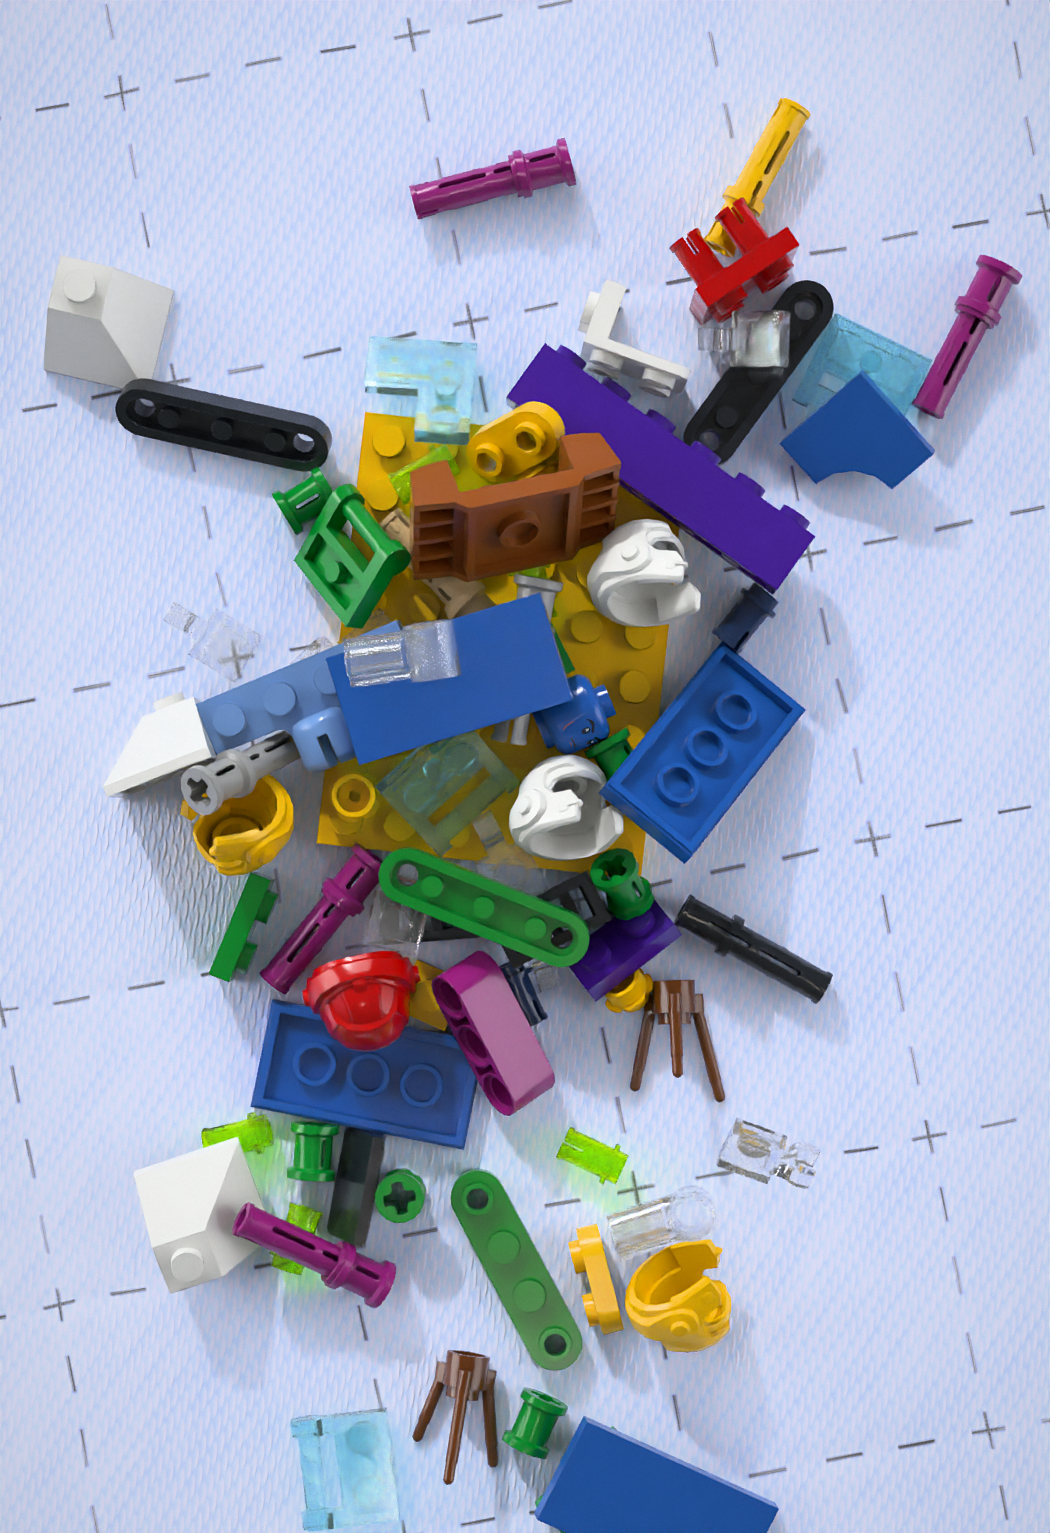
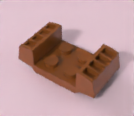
(513, 522)

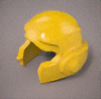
(246, 829)
(676, 1302)

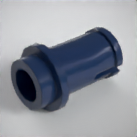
(746, 617)
(524, 992)

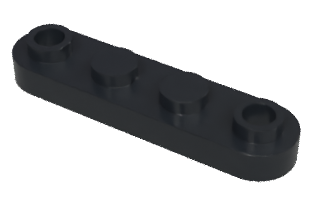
(747, 392)
(223, 425)

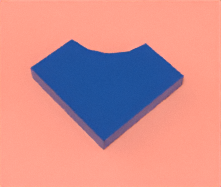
(858, 433)

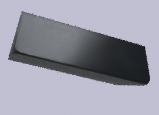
(356, 1185)

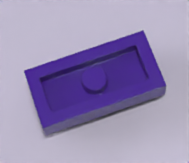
(623, 948)

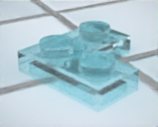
(434, 372)

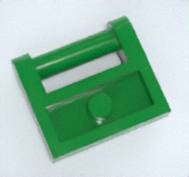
(339, 568)

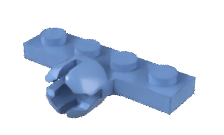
(289, 699)

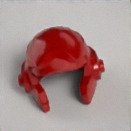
(363, 998)

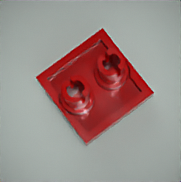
(762, 264)

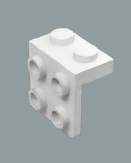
(612, 358)

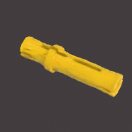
(761, 168)

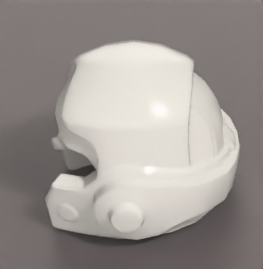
(636, 573)
(562, 812)

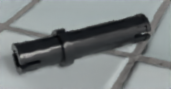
(695, 918)

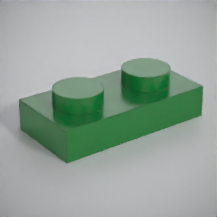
(236, 950)

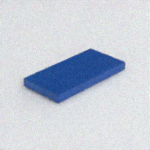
(506, 671)
(702, 752)
(405, 1090)
(630, 1487)

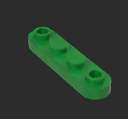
(484, 906)
(516, 1269)

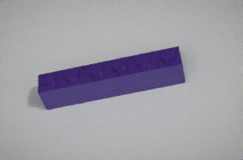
(669, 474)

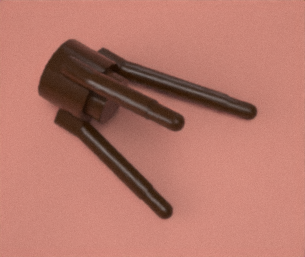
(674, 1004)
(465, 1376)

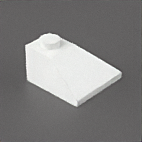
(104, 323)
(161, 747)
(192, 1212)

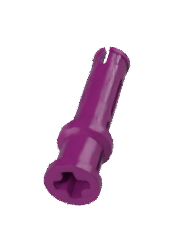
(517, 175)
(976, 314)
(283, 969)
(336, 1262)

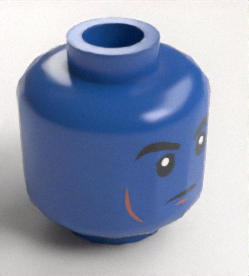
(577, 722)

